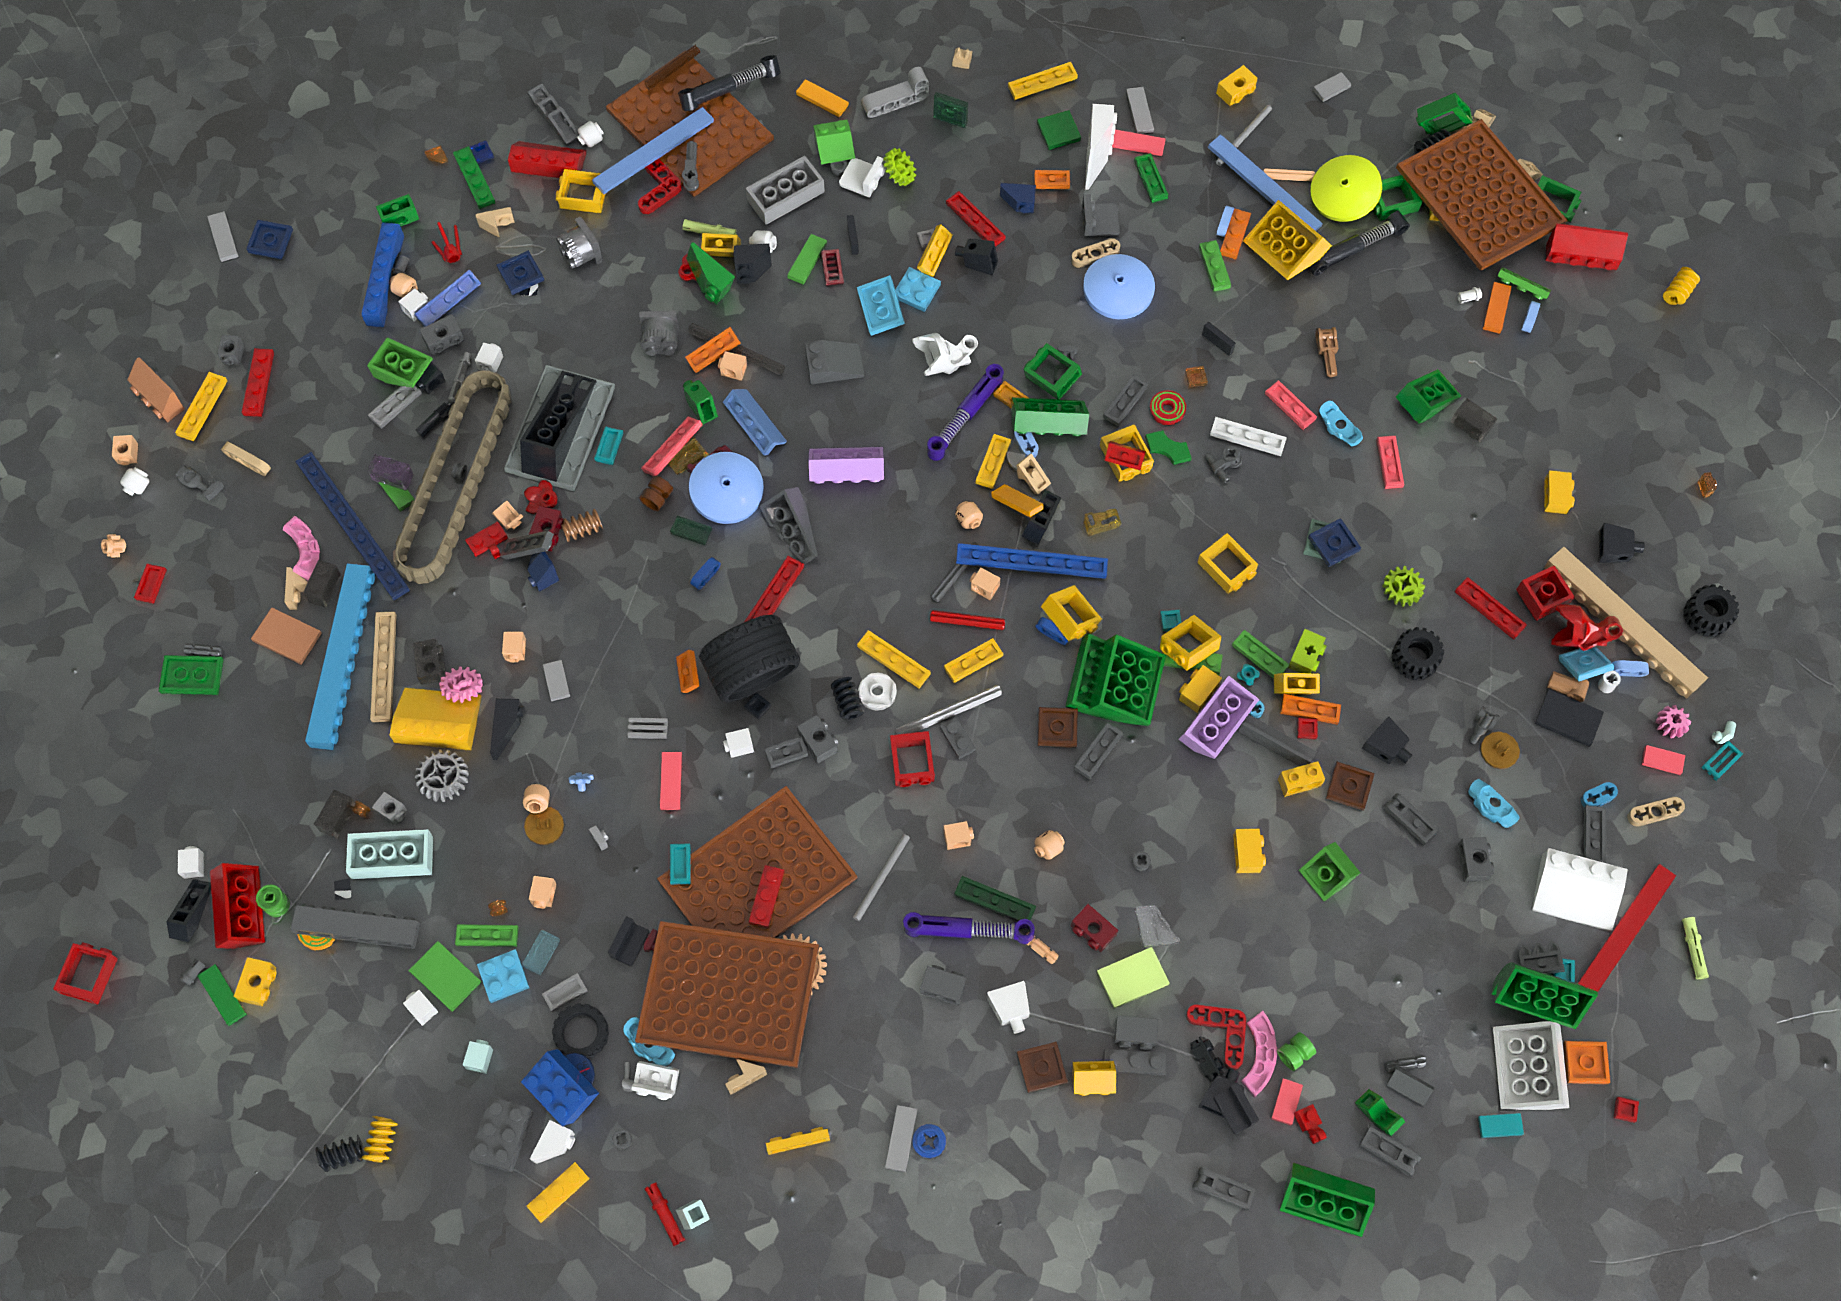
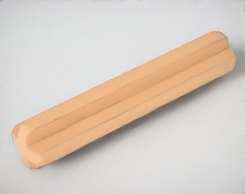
(1284, 174)

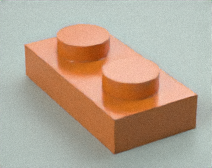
(1052, 179)
(687, 671)

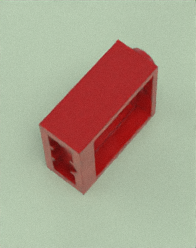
(912, 740)
(71, 963)

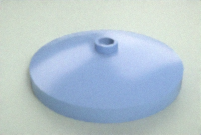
(1118, 286)
(722, 502)

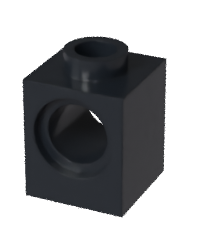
(430, 379)

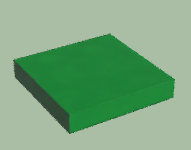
(1058, 129)

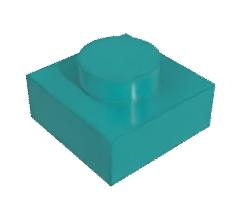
(1170, 619)

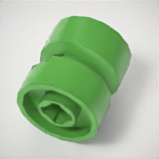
(272, 900)
(1297, 1051)

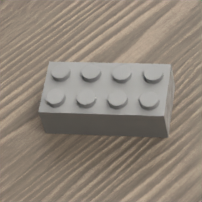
(785, 190)

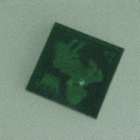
(950, 110)

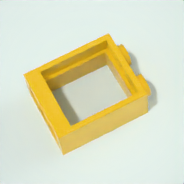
(581, 178)
(1123, 436)
(1206, 557)
(1062, 619)
(1202, 632)

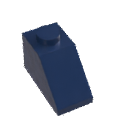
(1019, 196)

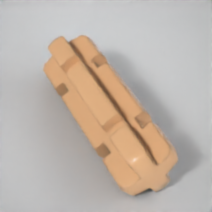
(1043, 950)

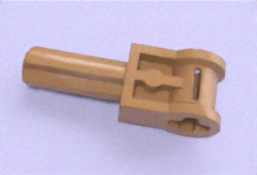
(1328, 346)

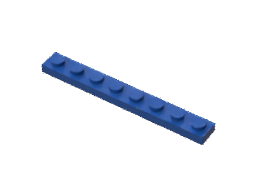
(1031, 561)

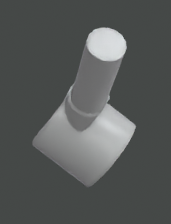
(626, 1082)

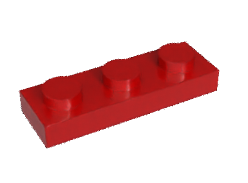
(766, 896)

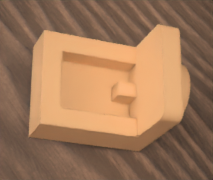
(507, 516)

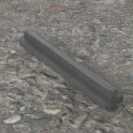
(948, 580)

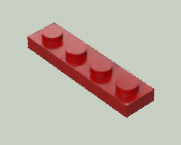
(258, 382)

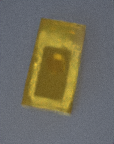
(689, 454)

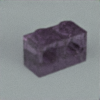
(390, 472)

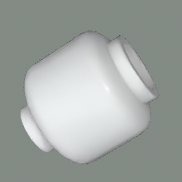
(590, 134)
(763, 237)
(134, 481)

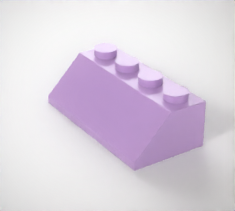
(846, 464)
(1219, 718)

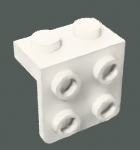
(862, 176)

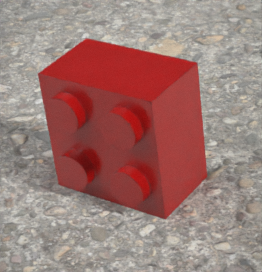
(1544, 591)

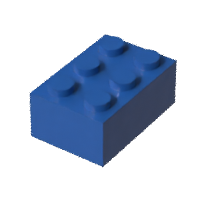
(560, 1087)

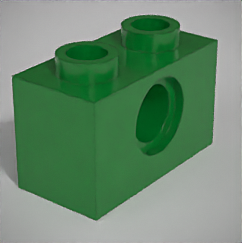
(398, 211)

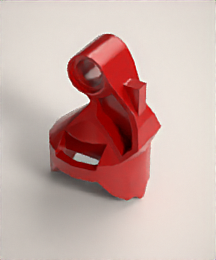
(1583, 631)

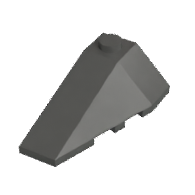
(790, 518)

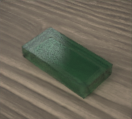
(691, 530)

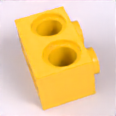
(1301, 779)

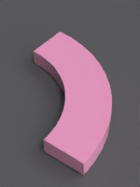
(306, 544)
(1265, 1054)

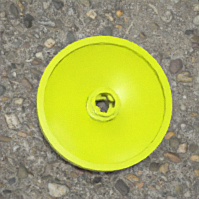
(1346, 188)

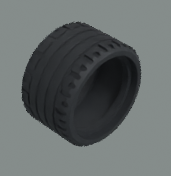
(749, 658)

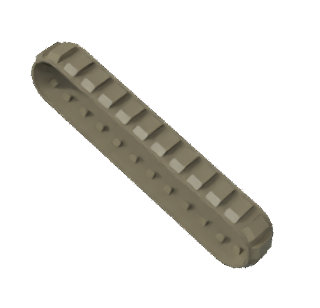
(470, 385)

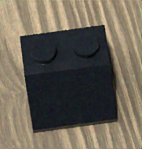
(751, 262)

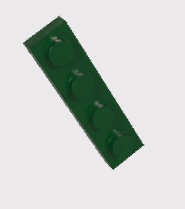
(994, 900)

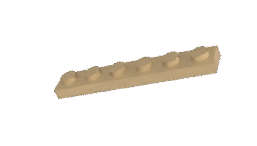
(383, 667)

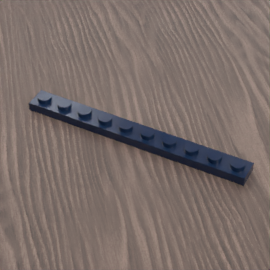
(352, 526)

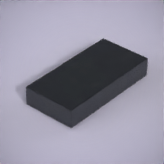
(852, 234)
(1218, 338)

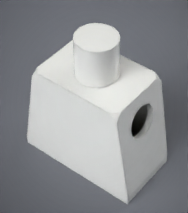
(1010, 1005)

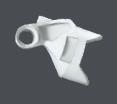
(945, 354)

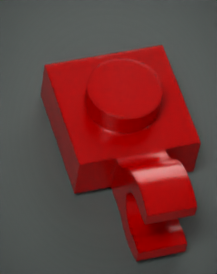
(1309, 1120)

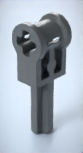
(690, 173)

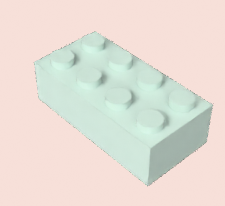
(389, 854)

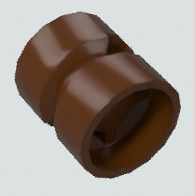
(656, 493)

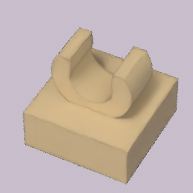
(962, 58)

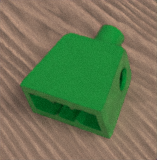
(695, 395)

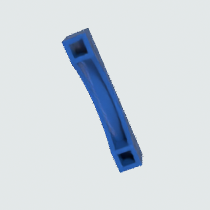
(376, 298)

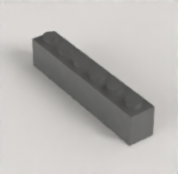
(356, 927)

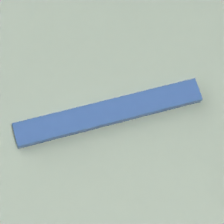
(653, 150)
(1259, 180)

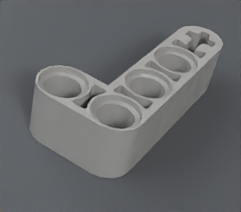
(897, 96)

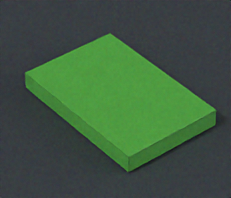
(444, 976)

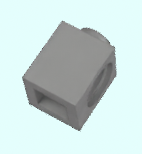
(384, 803)

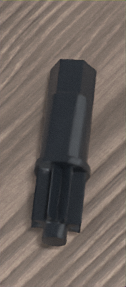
(437, 416)

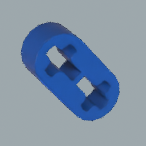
(705, 573)
(1051, 630)

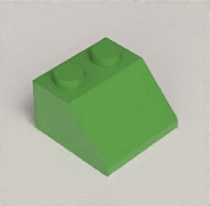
(834, 141)
(1329, 871)

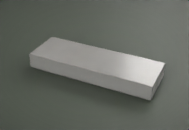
(1139, 110)
(223, 236)
(393, 405)
(901, 1138)

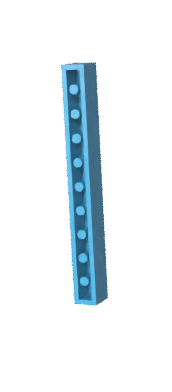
(339, 657)

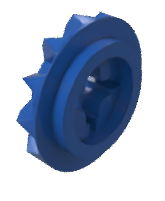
(931, 1131)

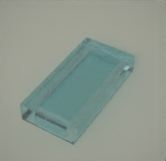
(541, 952)

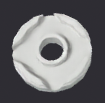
(877, 702)

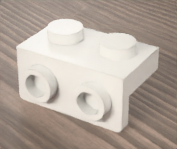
(655, 1080)

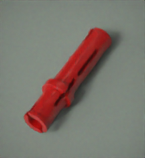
(664, 1214)

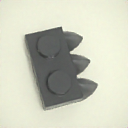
(1542, 961)

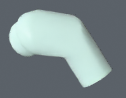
(1728, 733)

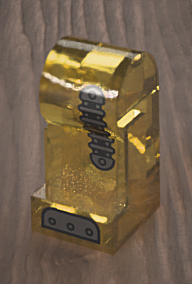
(1101, 521)

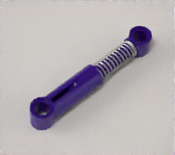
(966, 411)
(966, 927)

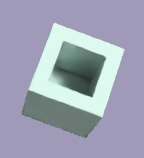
(478, 1056)
(692, 1214)

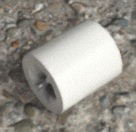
(1614, 679)

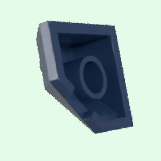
(541, 571)

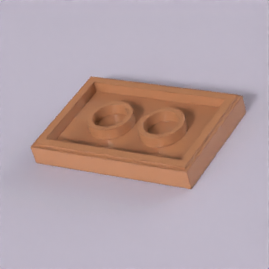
(286, 636)

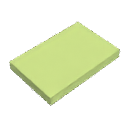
(1132, 977)

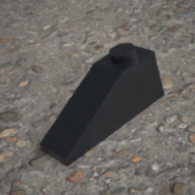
(1040, 521)
(505, 723)
(188, 911)

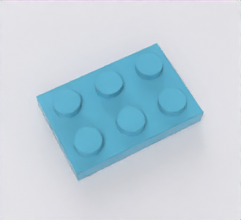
(880, 305)

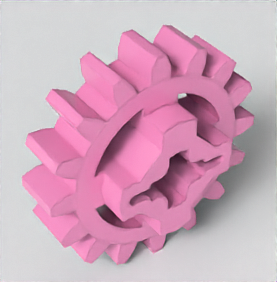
(461, 684)

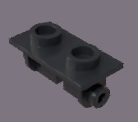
(1204, 1050)

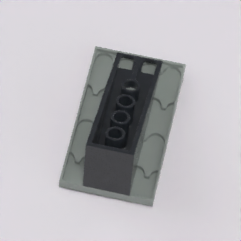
(559, 428)

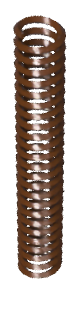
(672, 68)

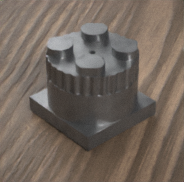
(579, 245)
(659, 332)

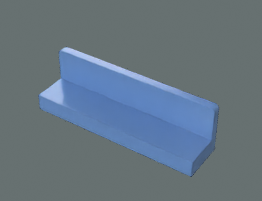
(753, 420)

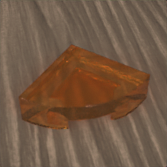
(436, 154)

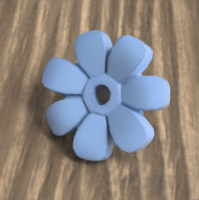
(580, 780)

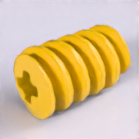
(1681, 286)
(380, 1139)

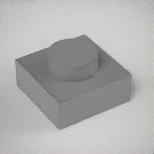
(600, 837)

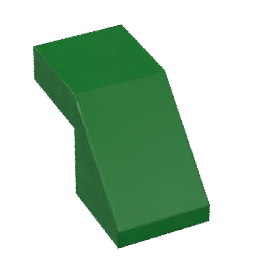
(1378, 1112)

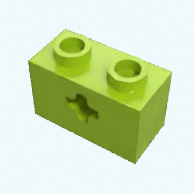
(1310, 643)

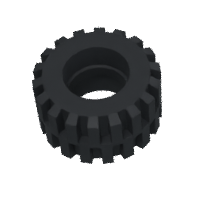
(1717, 598)
(1425, 641)

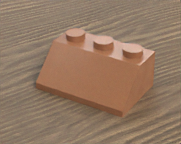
(154, 391)

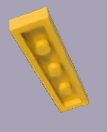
(1042, 80)
(201, 406)
(893, 659)

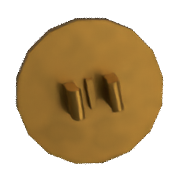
(1500, 750)
(544, 826)

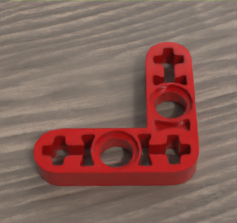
(663, 187)
(1231, 1029)

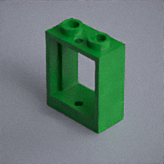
(1452, 122)
(1564, 192)
(1410, 206)
(1064, 383)

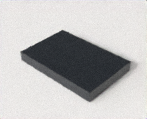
(1569, 717)

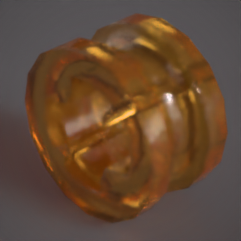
(360, 809)
(497, 908)

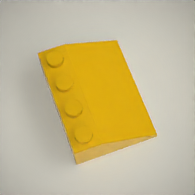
(1286, 241)
(432, 721)

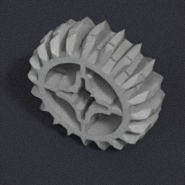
(425, 779)

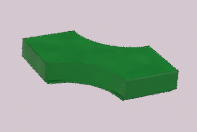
(1161, 444)

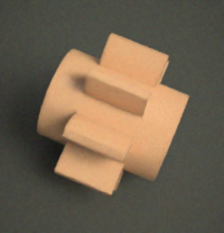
(113, 545)

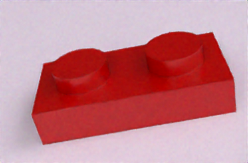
(1125, 455)

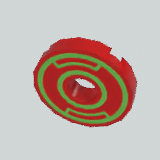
(1170, 398)

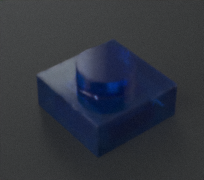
(481, 151)

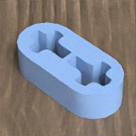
(1225, 220)
(1530, 316)
(1022, 444)
(1631, 668)

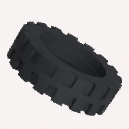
(580, 1010)

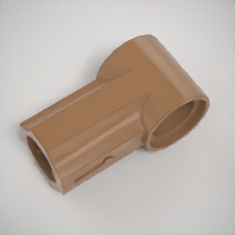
(1569, 686)

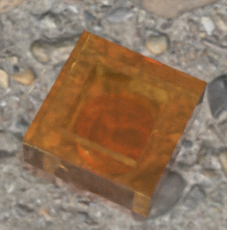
(1196, 376)
(1707, 484)

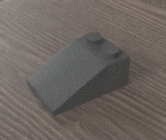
(833, 361)

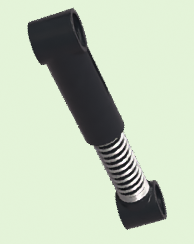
(692, 97)
(1394, 224)

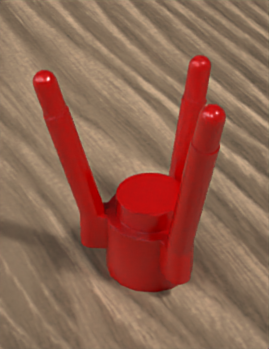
(451, 253)

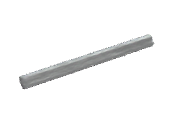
(950, 710)

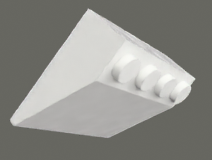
(1099, 140)
(1579, 889)
(1531, 1066)

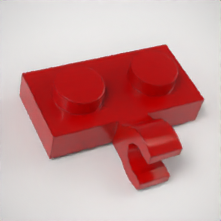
(487, 540)

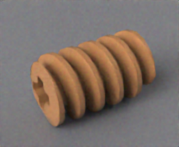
(582, 524)

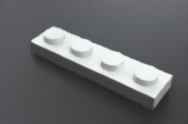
(1248, 436)

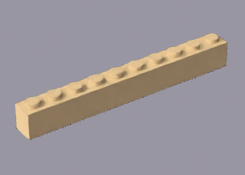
(1636, 631)

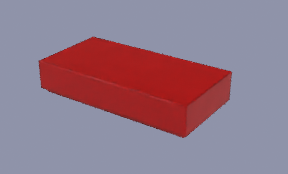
(150, 583)

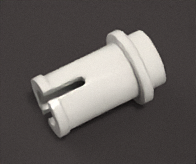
(1474, 294)

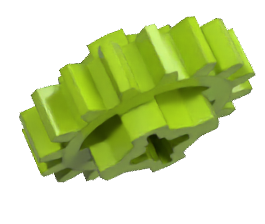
(899, 167)
(1412, 589)

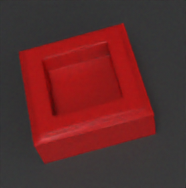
(1307, 728)
(1626, 1109)

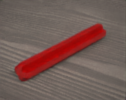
(968, 620)

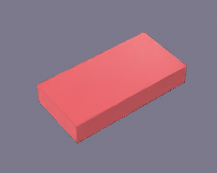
(1663, 760)
(1287, 1102)

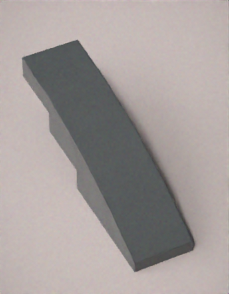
(553, 114)

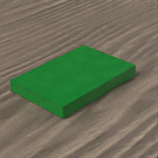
(191, 675)

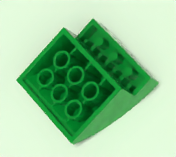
(1116, 680)
(1542, 995)

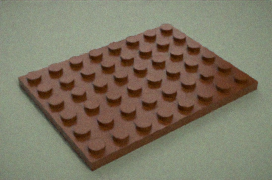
(720, 146)
(1481, 194)
(732, 863)
(728, 994)

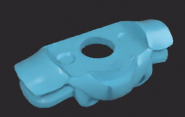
(1331, 414)
(1504, 814)
(659, 1055)

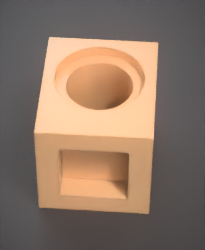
(732, 365)
(123, 443)
(984, 583)
(514, 646)
(958, 835)
(542, 892)

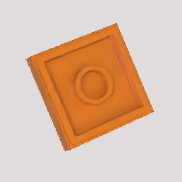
(1586, 1062)

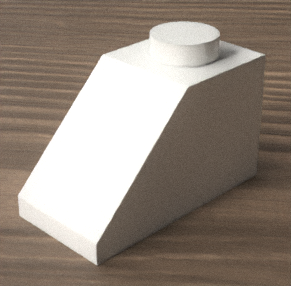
(553, 1142)

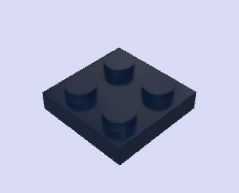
(269, 239)
(520, 272)
(1334, 542)

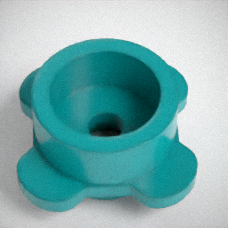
(1250, 670)

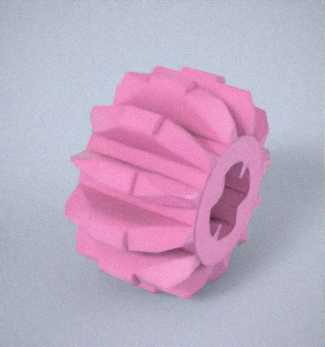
(1680, 720)

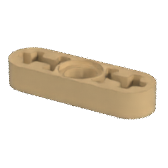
(1090, 259)
(246, 458)
(1662, 805)

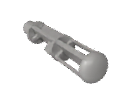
(460, 376)

